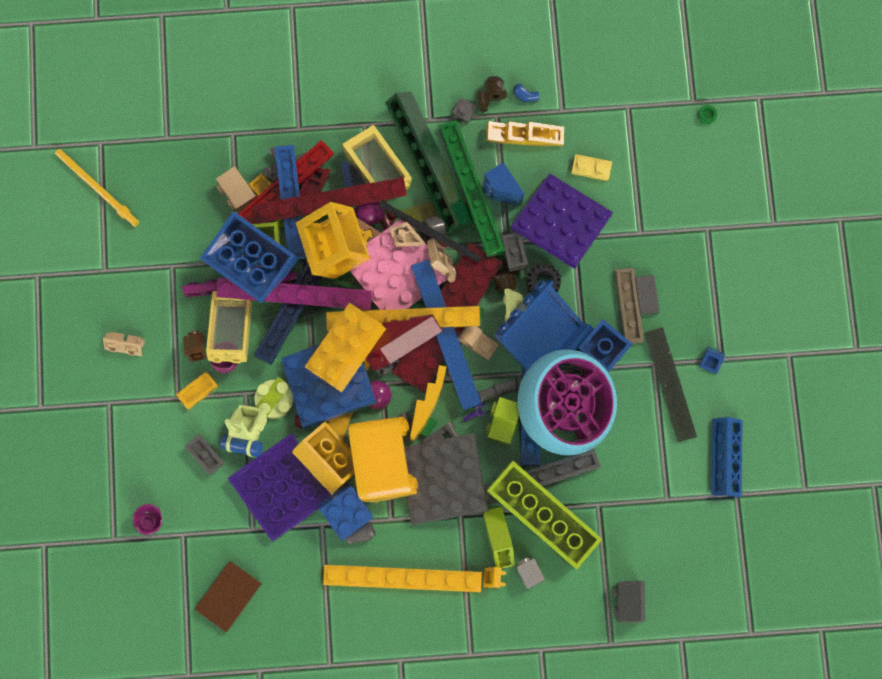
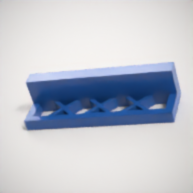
(724, 456)

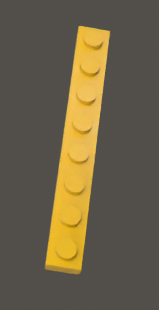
(445, 316)
(402, 578)

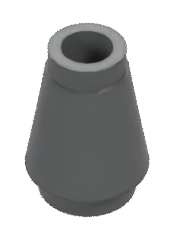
(363, 534)

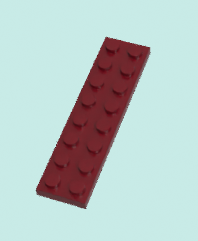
(470, 284)

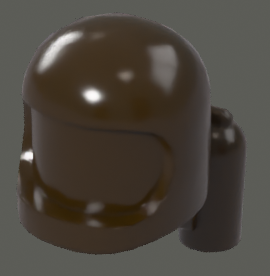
(493, 91)
(505, 279)

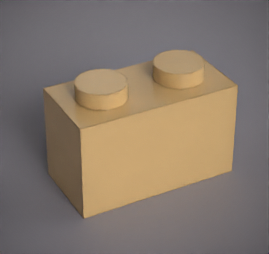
(236, 189)

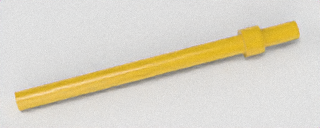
(121, 210)

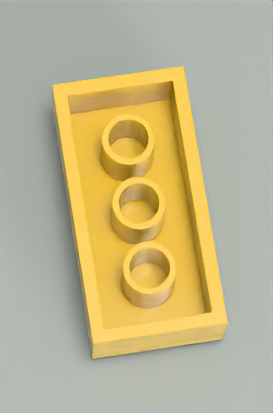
(345, 347)

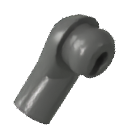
(386, 369)

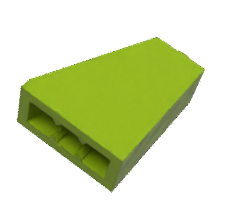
(499, 538)

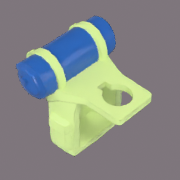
(244, 431)

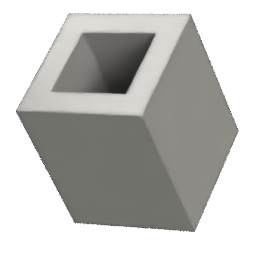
(529, 573)

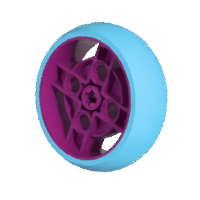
(596, 400)

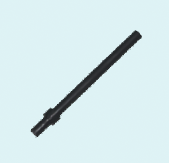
(462, 250)

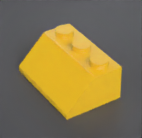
(326, 457)

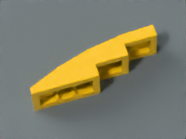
(525, 134)
(425, 408)

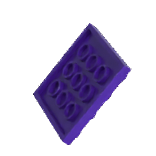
(562, 220)
(279, 488)

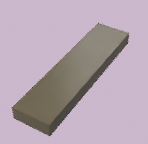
(629, 305)

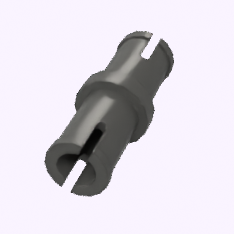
(497, 390)

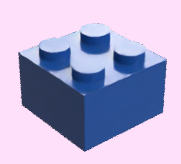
(605, 345)
(345, 511)

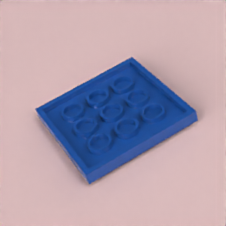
(317, 399)

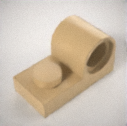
(475, 340)

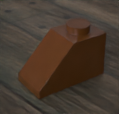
(195, 346)

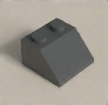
(630, 602)

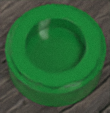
(707, 114)

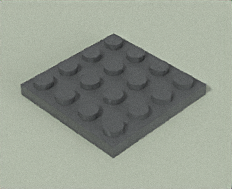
(447, 479)

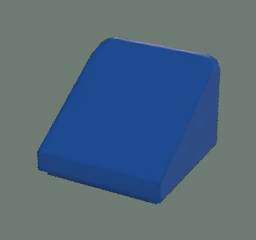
(712, 360)

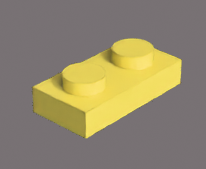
(591, 167)

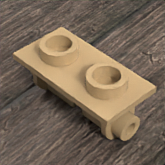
(115, 343)

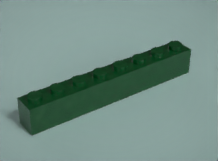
(429, 162)

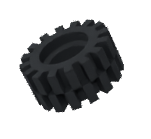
(543, 270)

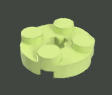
(282, 406)

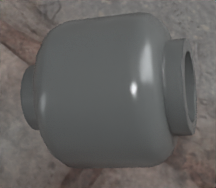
(435, 223)

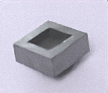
(464, 110)

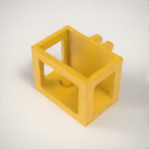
(335, 243)

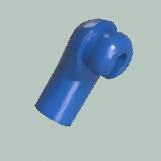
(523, 95)

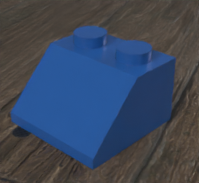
(502, 186)

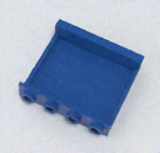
(541, 326)

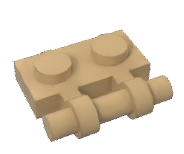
(441, 260)

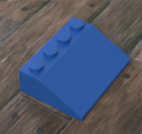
(249, 257)

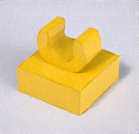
(492, 577)

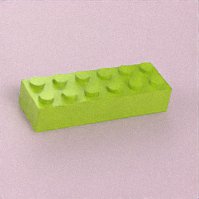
(544, 514)

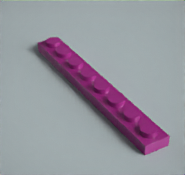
(302, 295)

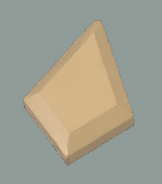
(405, 236)

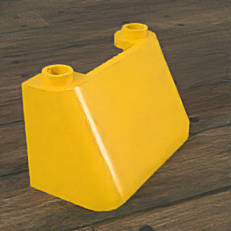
(381, 459)

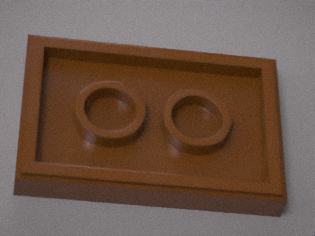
(228, 596)

